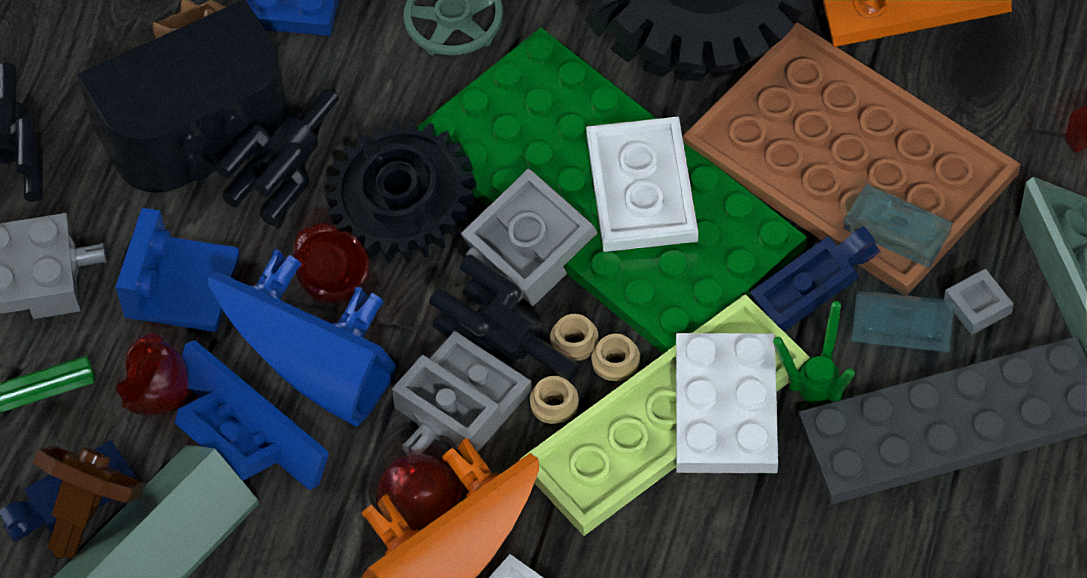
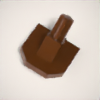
(83, 485)

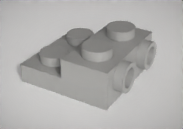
(529, 236)

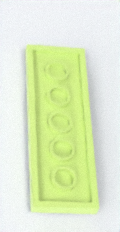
(631, 433)

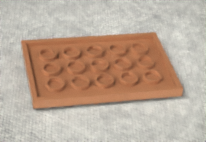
(821, 125)

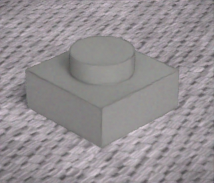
(979, 301)

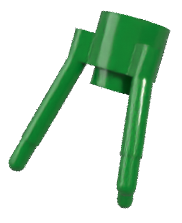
(819, 376)

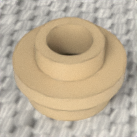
(574, 326)
(615, 346)
(554, 388)

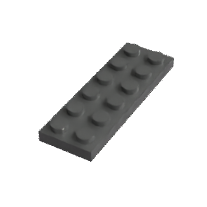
(948, 420)

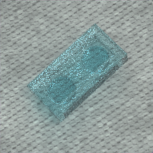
(899, 225)
(903, 321)

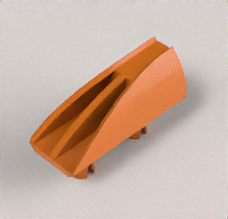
(872, 19)
(463, 537)

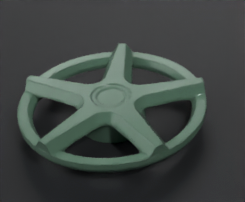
(452, 16)

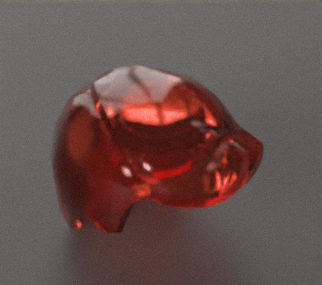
(330, 263)
(154, 377)
(420, 488)

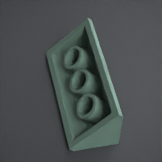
(1058, 236)
(172, 525)

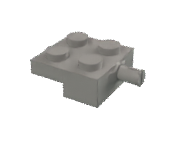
(42, 266)
(458, 395)

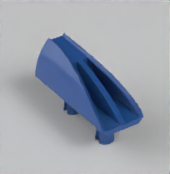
(317, 358)

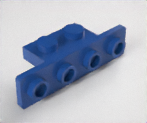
(243, 423)

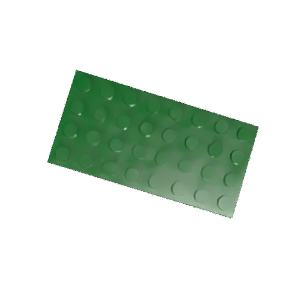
(535, 116)

